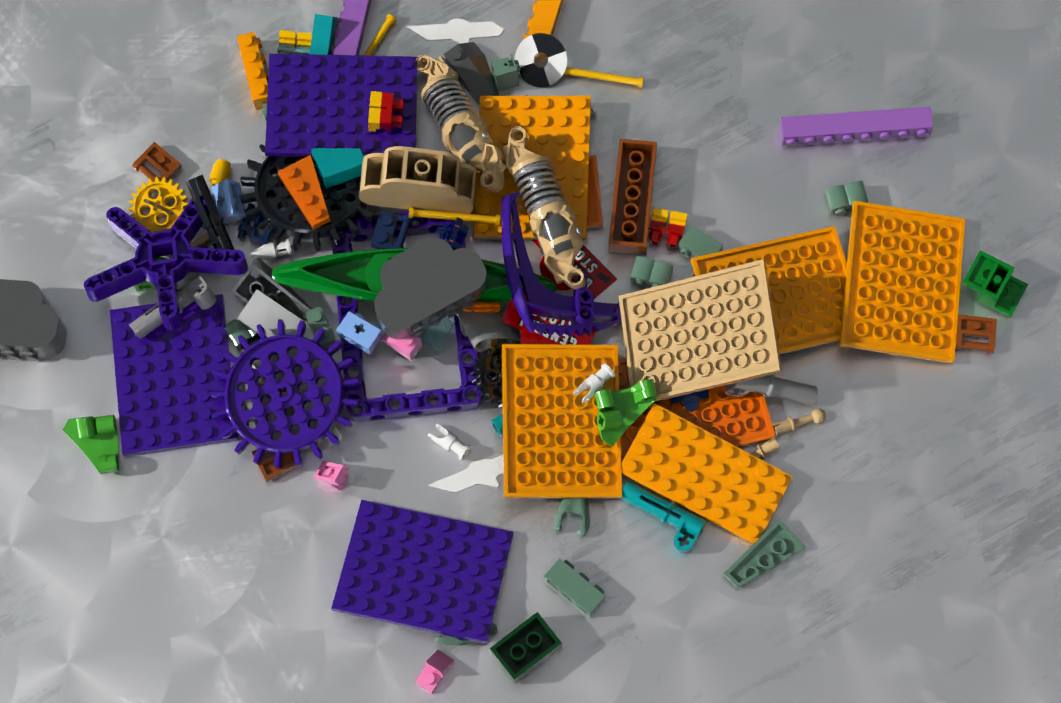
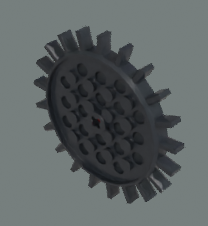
(268, 185)

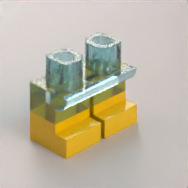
(294, 43)

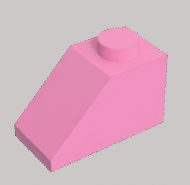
(407, 347)

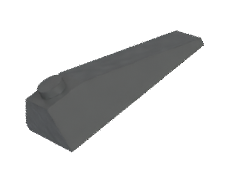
(472, 70)
(260, 278)

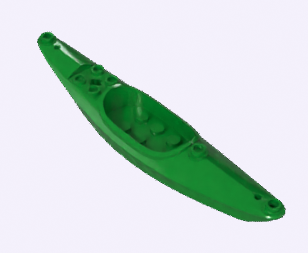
(358, 275)

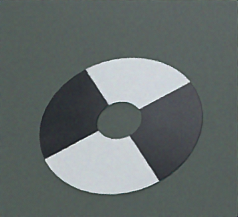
(556, 56)

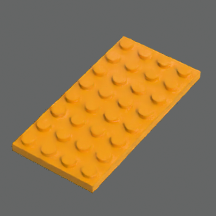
(705, 474)

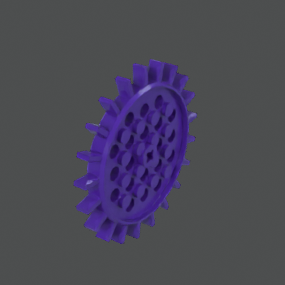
(243, 373)

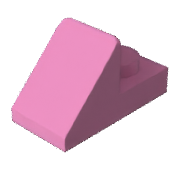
(332, 474)
(434, 671)

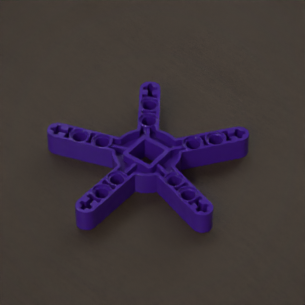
(164, 272)

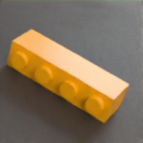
(544, 18)

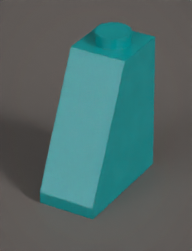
(323, 34)
(337, 164)

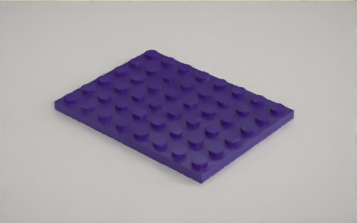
(327, 102)
(168, 379)
(423, 571)

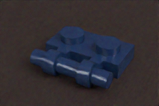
(244, 229)

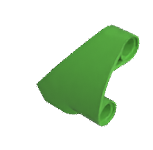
(622, 408)
(97, 439)

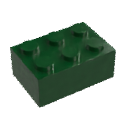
(526, 647)

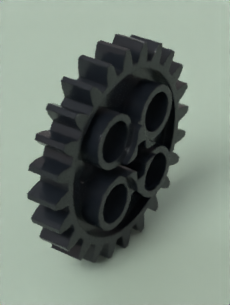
(486, 366)

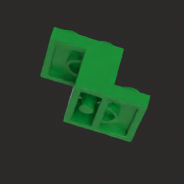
(995, 284)

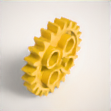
(166, 192)

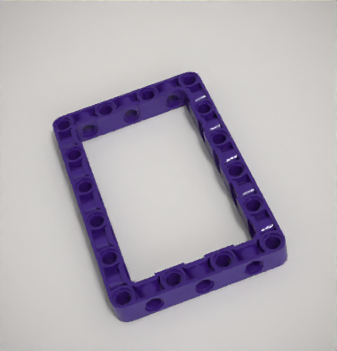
(416, 403)

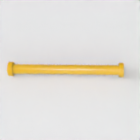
(383, 30)
(605, 76)
(452, 216)

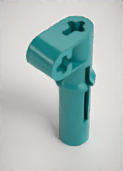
(688, 522)

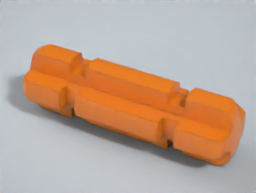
(482, 306)

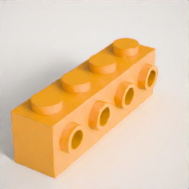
(254, 67)

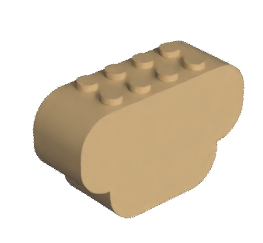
(417, 179)

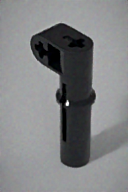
(198, 187)

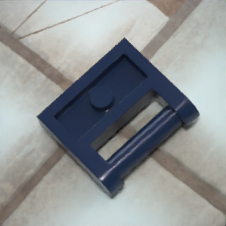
(386, 229)

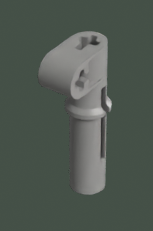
(194, 290)
(775, 387)

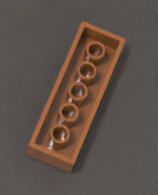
(632, 196)

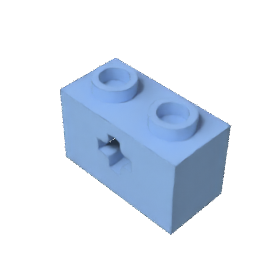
(228, 202)
(365, 341)

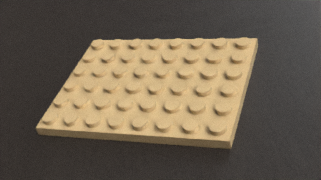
(701, 331)

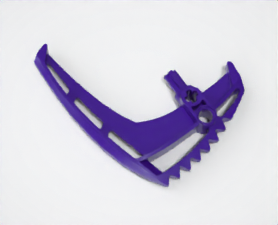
(541, 301)

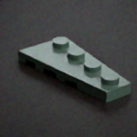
(769, 550)

